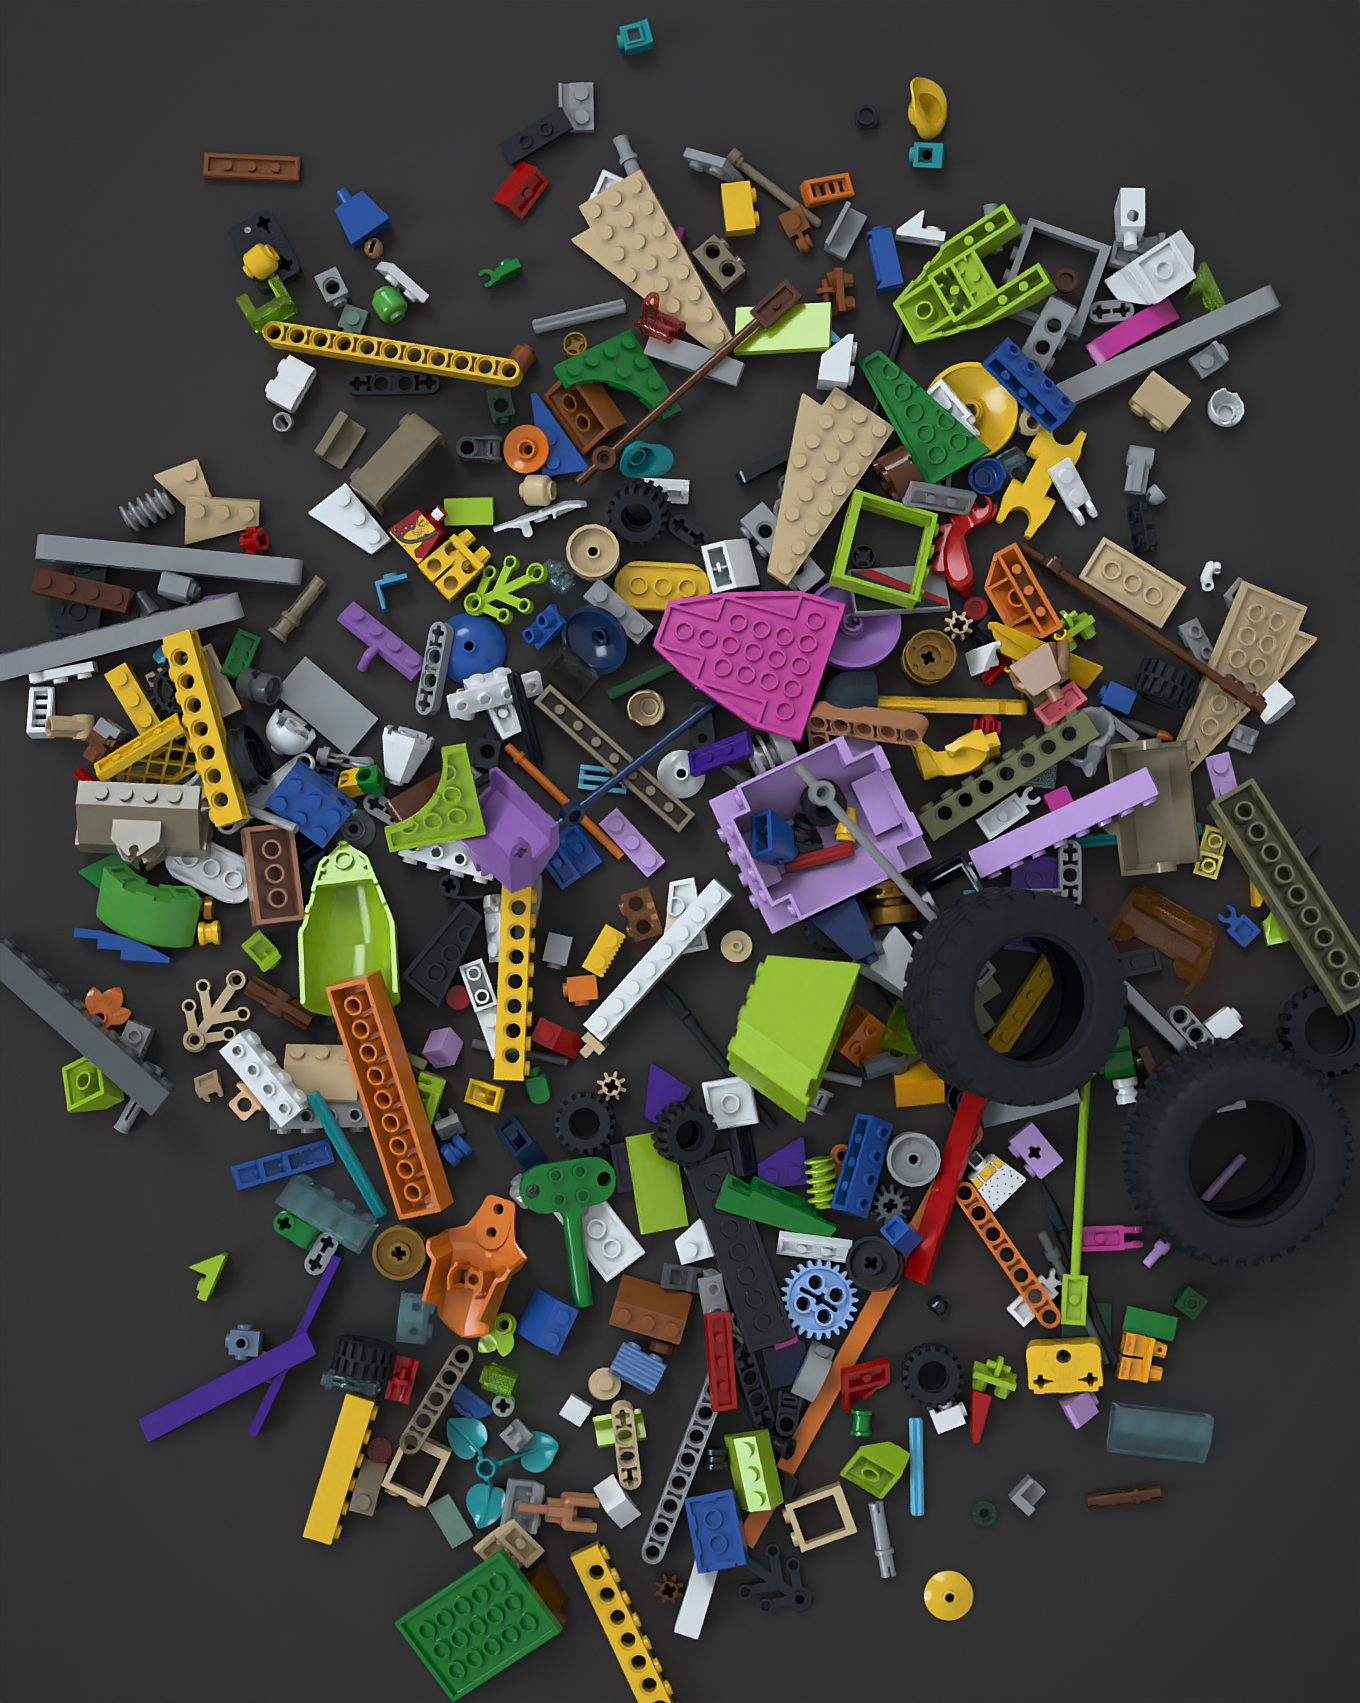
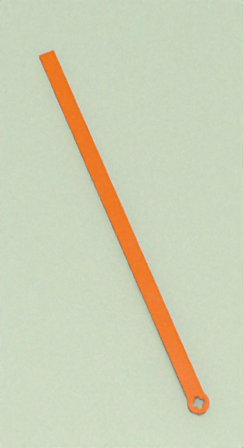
(831, 1387)

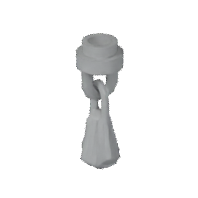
(323, 756)

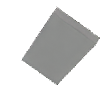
(327, 706)

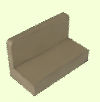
(340, 440)

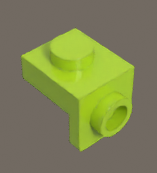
(262, 951)

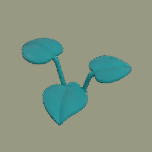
(482, 1500)

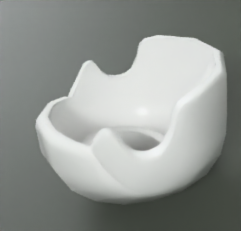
(1225, 408)

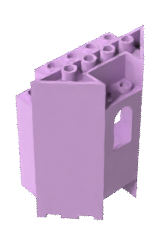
(881, 814)

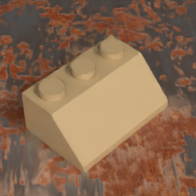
(322, 1070)

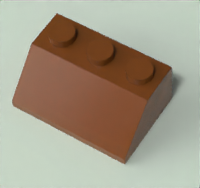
(585, 413)
(650, 1309)

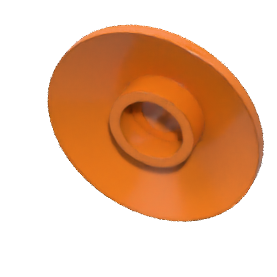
(516, 449)

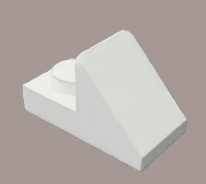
(914, 233)

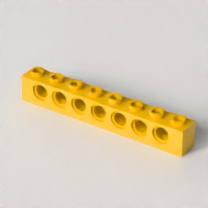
(196, 666)
(503, 1042)
(598, 1555)

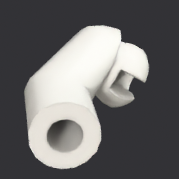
(1206, 576)

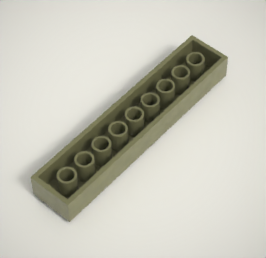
(1291, 892)

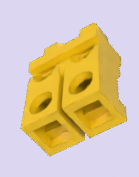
(457, 561)

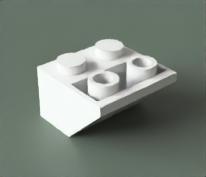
(835, 365)
(730, 565)

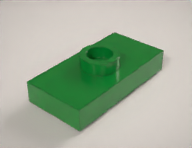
(240, 653)

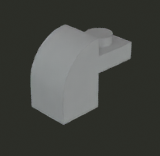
(813, 1371)

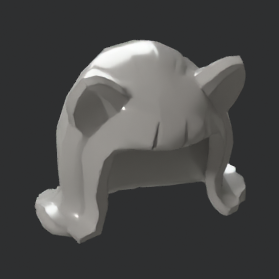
(1094, 751)

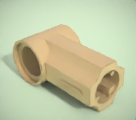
(72, 726)

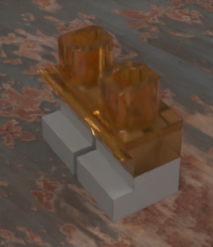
(103, 739)

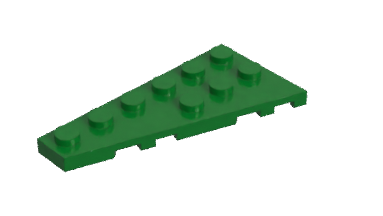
(925, 427)

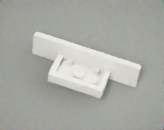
(490, 691)

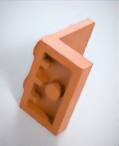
(860, 1035)

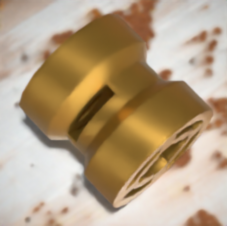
(576, 342)
(207, 908)

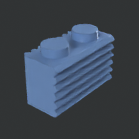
(637, 1367)

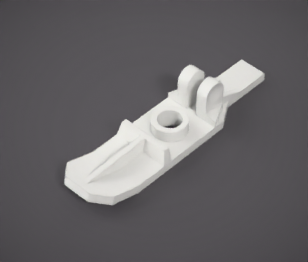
(540, 515)

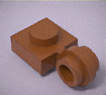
(795, 223)

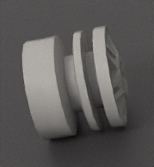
(771, 754)

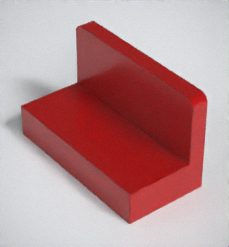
(521, 189)

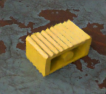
(604, 951)

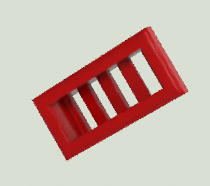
(979, 1408)

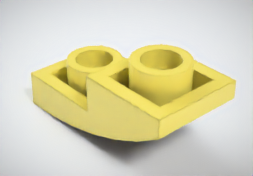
(1211, 852)

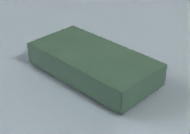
(450, 1520)

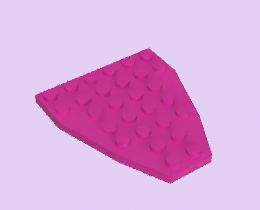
(754, 652)

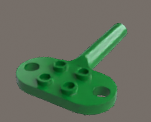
(569, 1188)

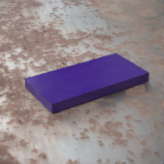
(1034, 873)

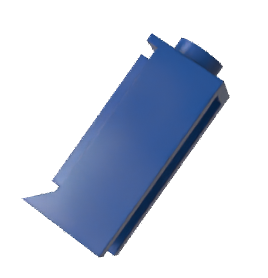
(884, 259)

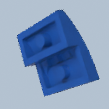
(573, 856)

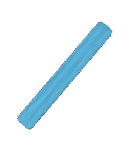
(916, 1466)

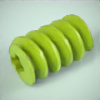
(821, 1181)

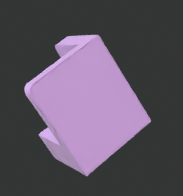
(442, 1047)

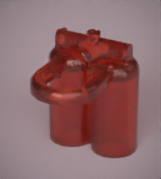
(657, 323)

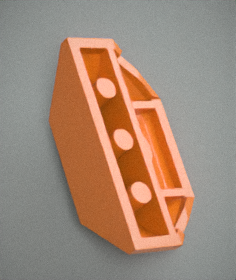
(1018, 595)

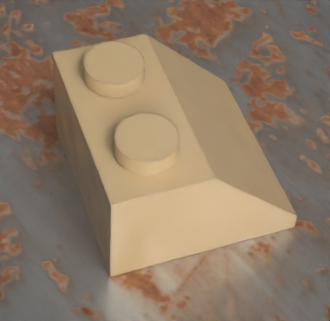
(1158, 402)

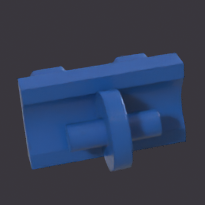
(544, 628)

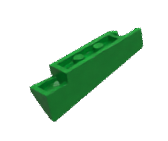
(772, 1206)

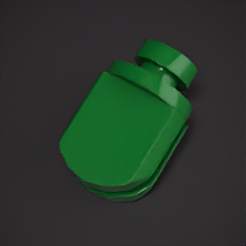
(537, 1085)

